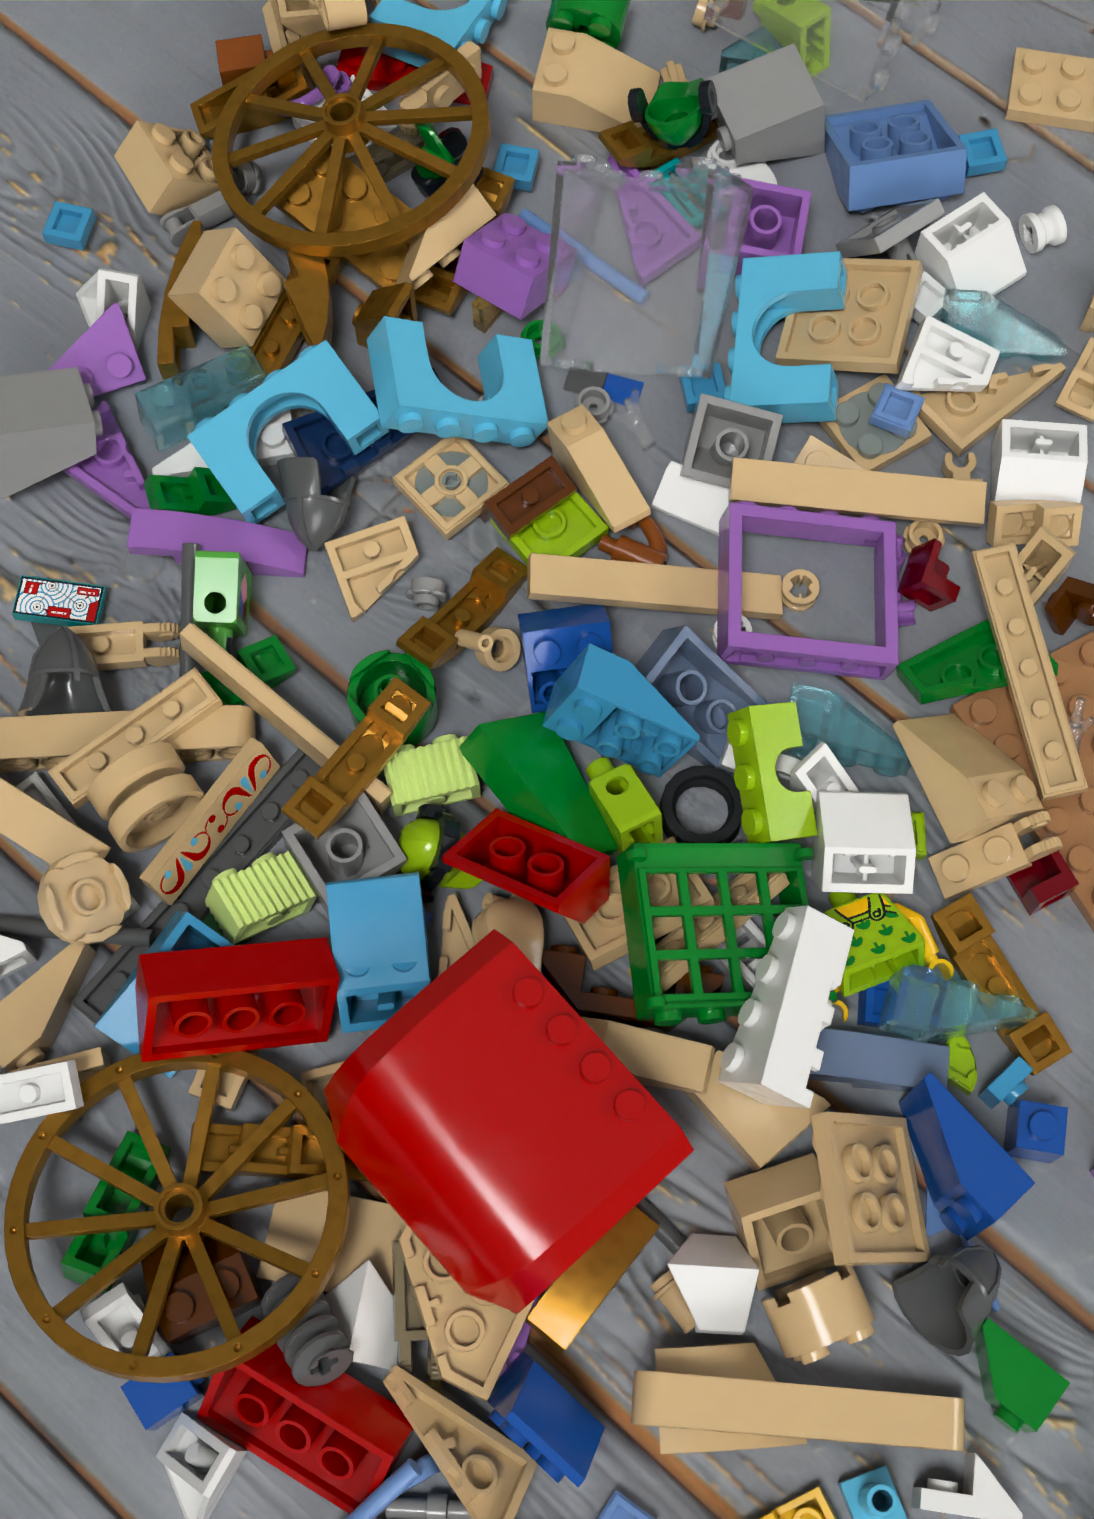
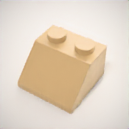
(782, 1220)

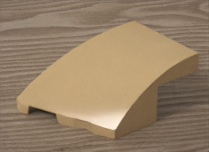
(726, 1360)

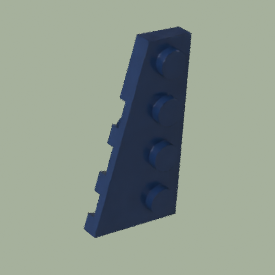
(317, 438)

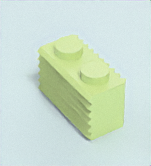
(430, 775)
(259, 896)

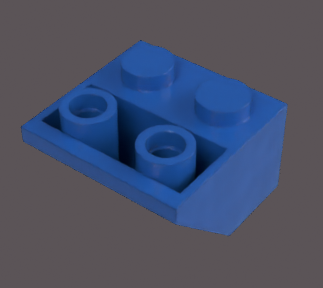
(554, 641)
(539, 1410)

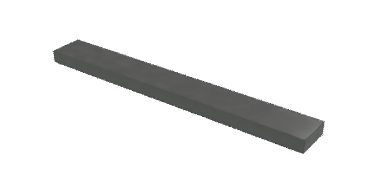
(248, 840)

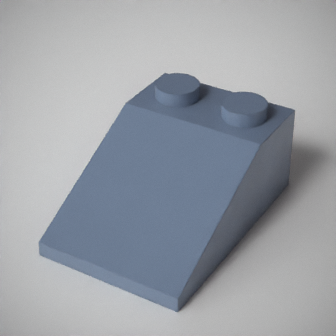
(697, 687)

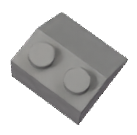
(725, 431)
(350, 850)

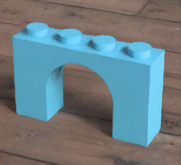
(453, 26)
(767, 293)
(311, 382)
(416, 401)

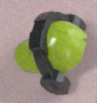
(425, 843)

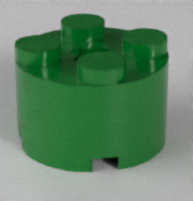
(596, 18)
(374, 675)

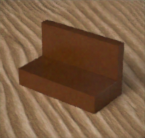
(528, 498)

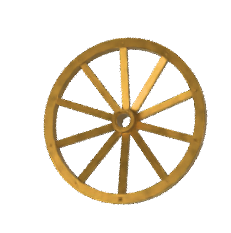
(348, 127)
(175, 1196)

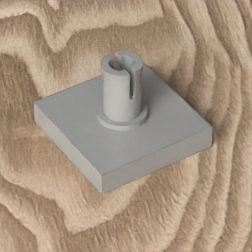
(891, 231)

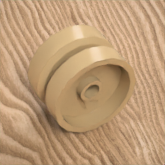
(144, 796)

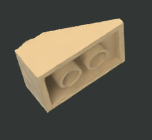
(587, 82)
(966, 776)

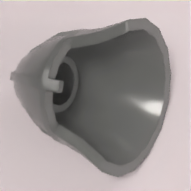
(310, 514)
(63, 678)
(950, 1296)

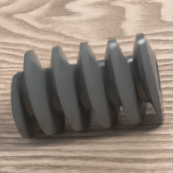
(315, 1345)

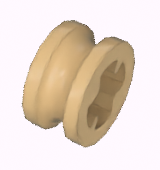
(800, 577)

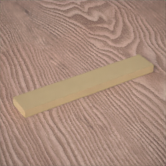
(858, 492)
(646, 586)
(1028, 672)
(270, 705)

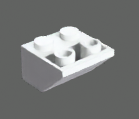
(972, 248)
(1038, 461)
(863, 842)

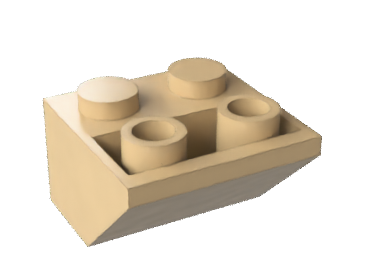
(166, 166)

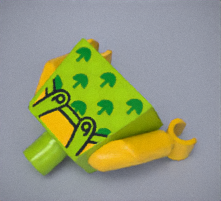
(882, 942)

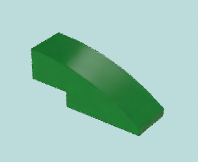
(94, 1251)

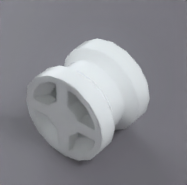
(1042, 229)

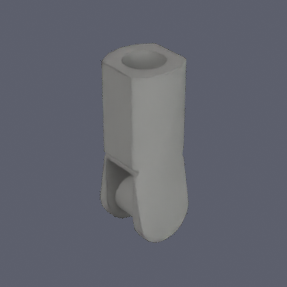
(209, 210)

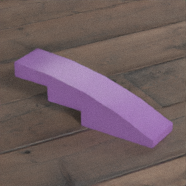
(262, 547)

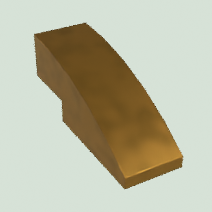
(288, 87)
(310, 297)
(590, 1279)

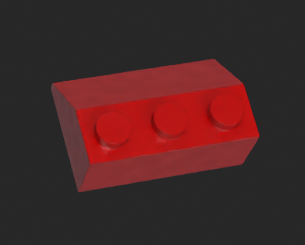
(534, 865)

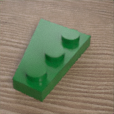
(956, 667)

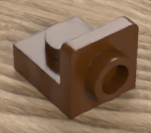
(1071, 602)

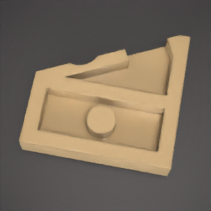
(371, 562)

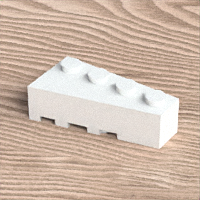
(788, 1009)

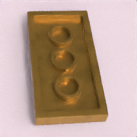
(354, 210)

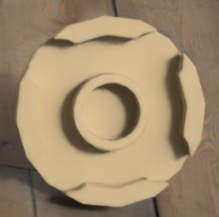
(83, 898)

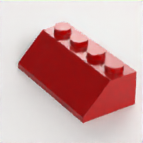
(234, 998)
(326, 1437)

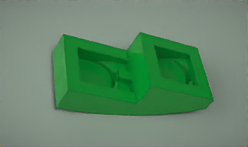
(192, 494)
(265, 660)

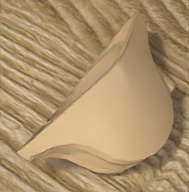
(514, 919)

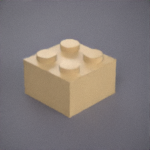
(227, 288)

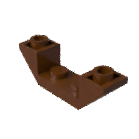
(566, 974)

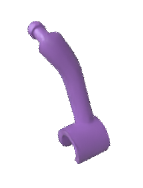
(339, 80)
(906, 607)

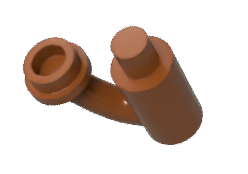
(633, 551)

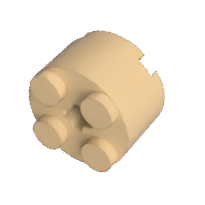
(818, 1313)

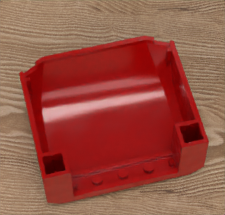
(500, 1125)

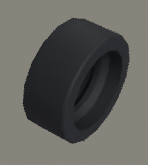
(701, 777)

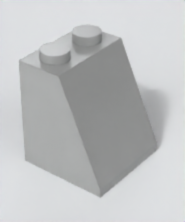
(769, 109)
(44, 426)

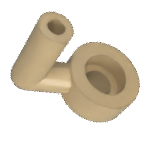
(506, 651)

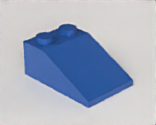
(961, 1163)

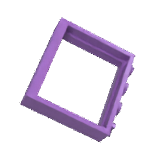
(797, 652)

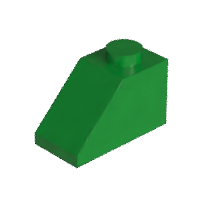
(1016, 1380)

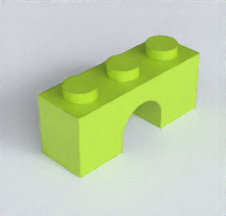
(768, 808)

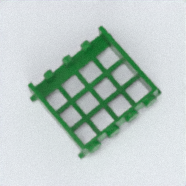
(701, 859)

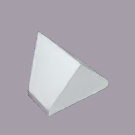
(113, 287)
(715, 1282)
(366, 1317)
(198, 1465)

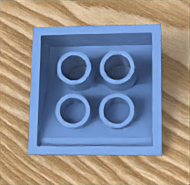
(894, 155)

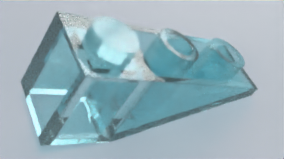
(999, 325)
(180, 402)
(846, 731)
(937, 1009)

